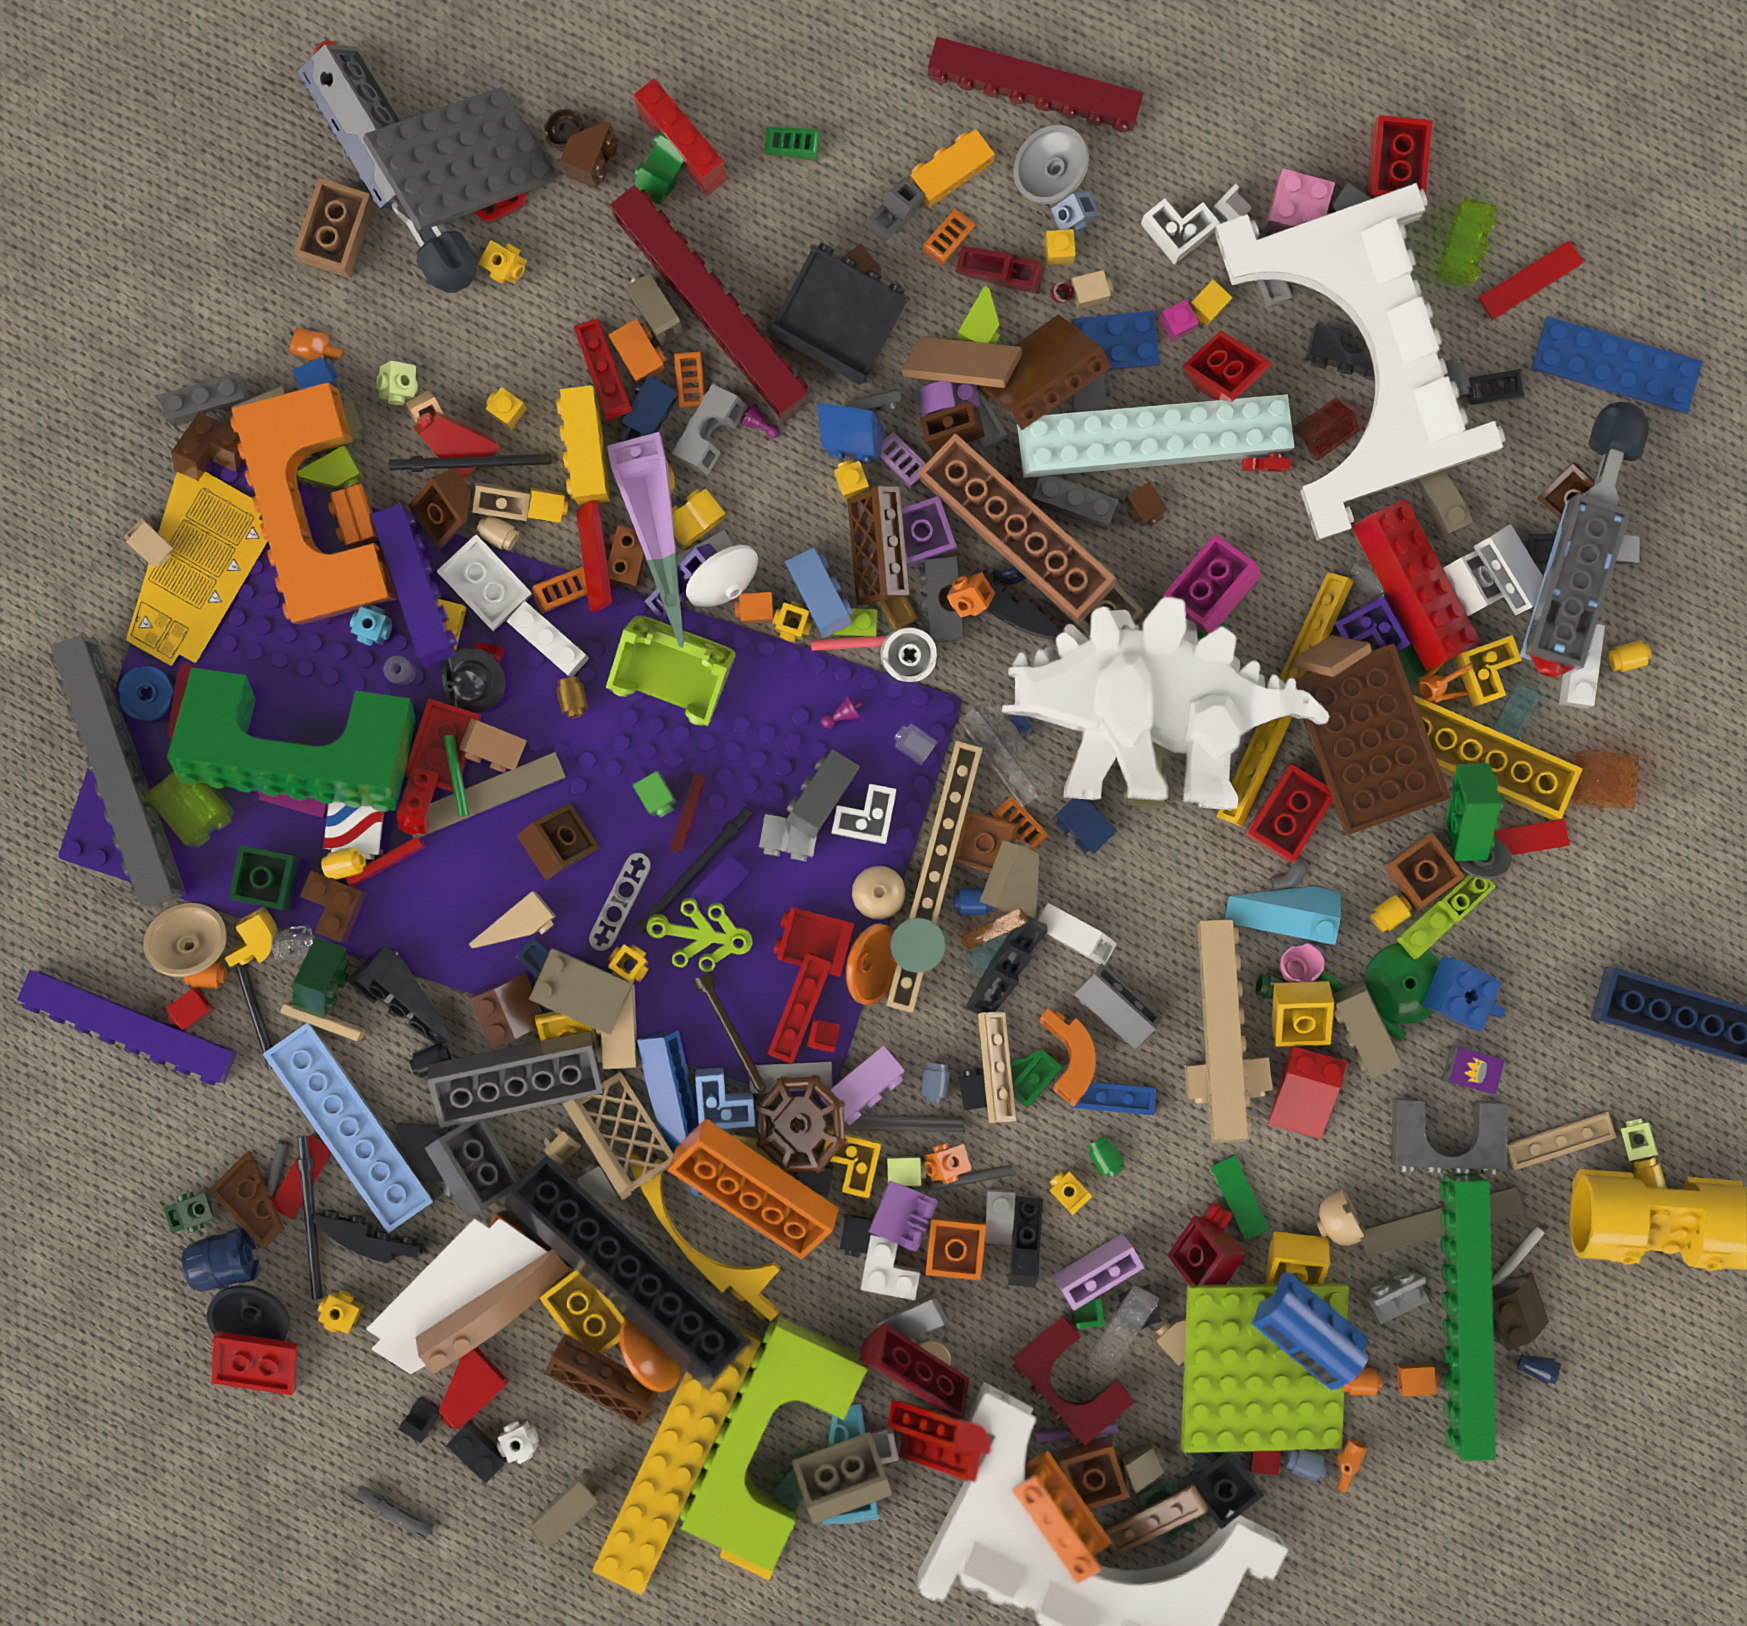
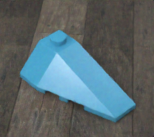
(1297, 912)
(841, 1431)

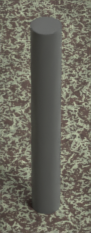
(276, 1168)
(974, 1177)

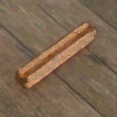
(994, 928)

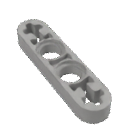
(623, 903)

